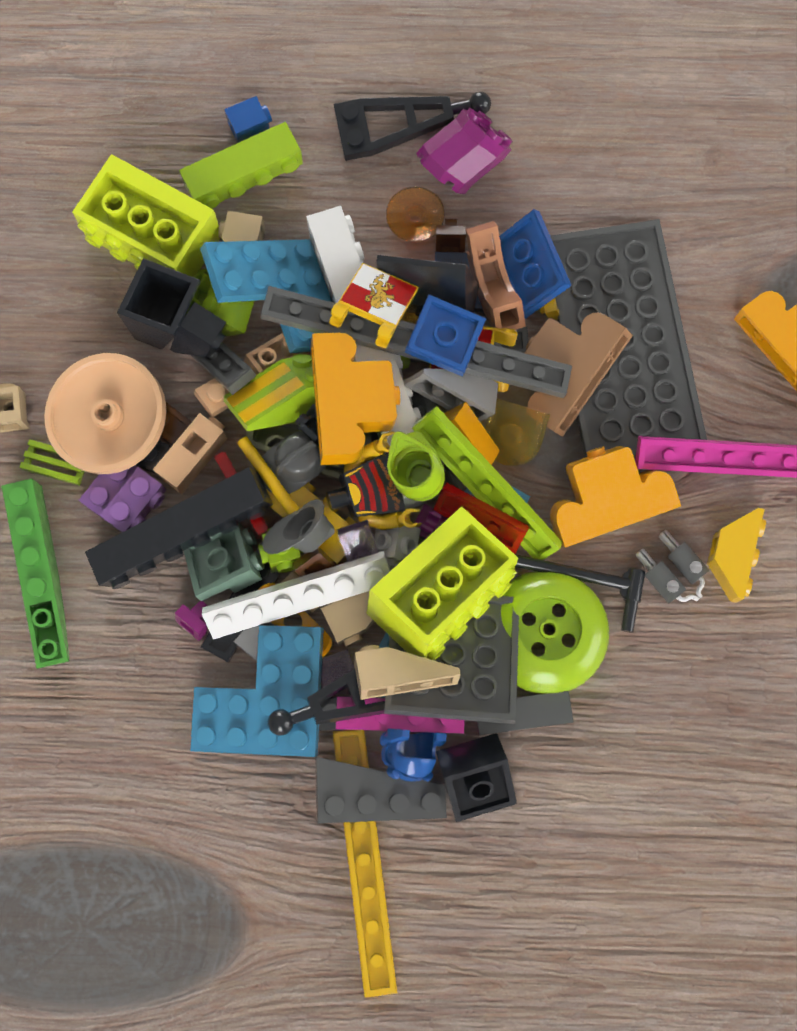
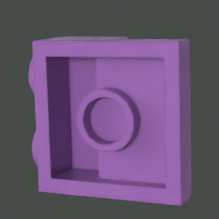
(124, 497)

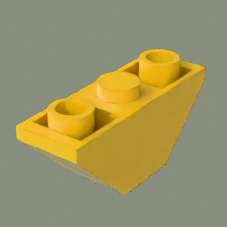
(735, 552)

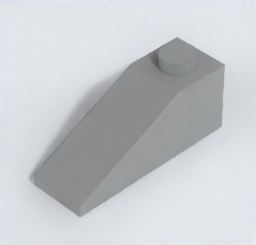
(452, 390)

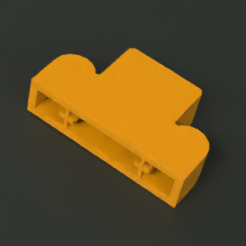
(773, 331)
(349, 397)
(610, 495)

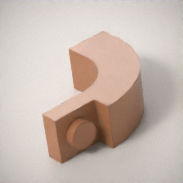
(495, 291)

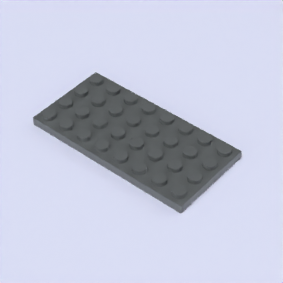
(652, 382)

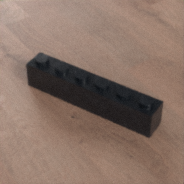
(179, 528)

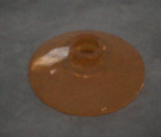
(415, 202)

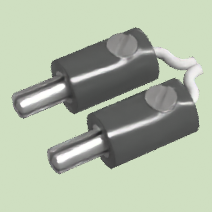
(664, 580)

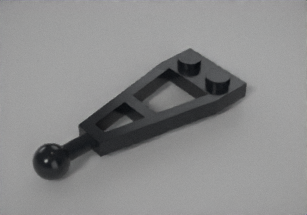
(354, 128)
(281, 721)

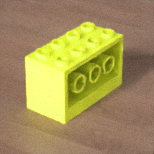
(145, 219)
(442, 586)

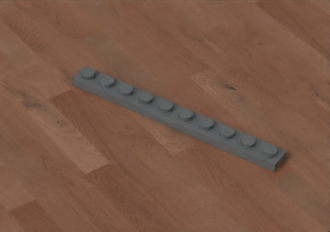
(486, 360)

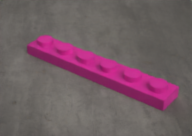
(716, 456)

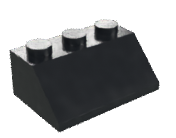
(439, 279)

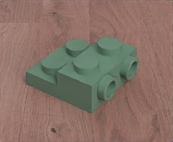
(224, 563)

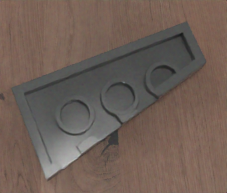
(367, 794)

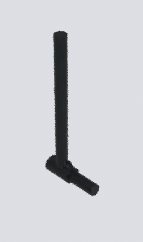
(629, 584)

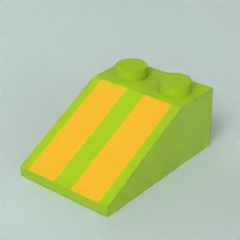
(275, 394)

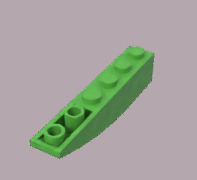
(37, 571)

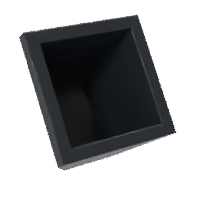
(156, 303)

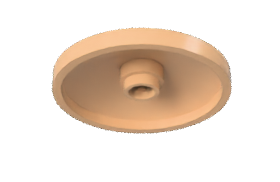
(105, 413)

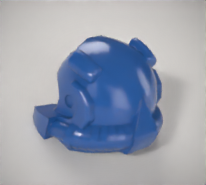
(410, 755)

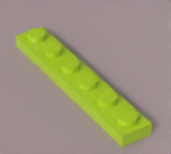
(485, 481)

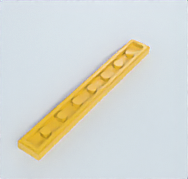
(367, 882)

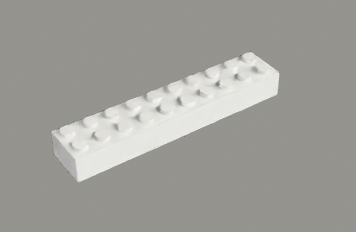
(339, 261)

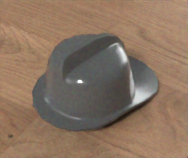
(294, 461)
(301, 530)

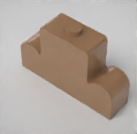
(590, 358)

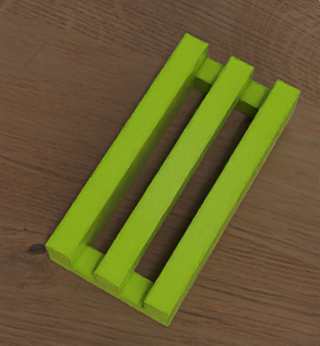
(30, 455)

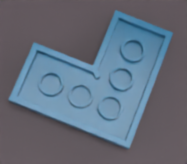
(249, 267)
(285, 676)

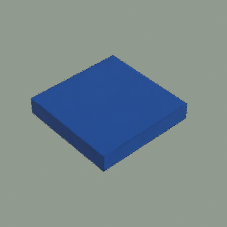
(445, 335)

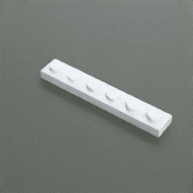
(295, 595)

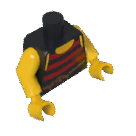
(370, 491)

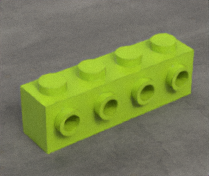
(242, 166)

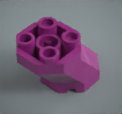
(464, 150)

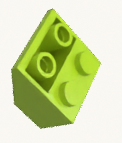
(234, 313)

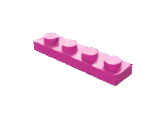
(385, 721)

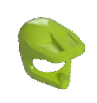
(415, 466)

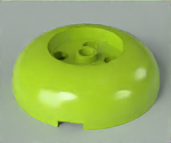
(584, 619)

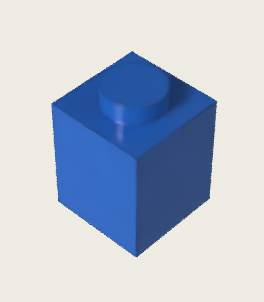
(248, 118)

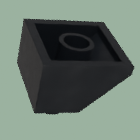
(477, 777)

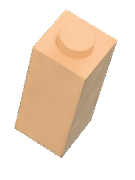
(191, 452)

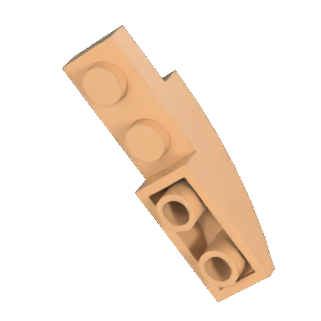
(212, 393)

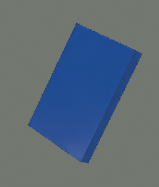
(533, 262)

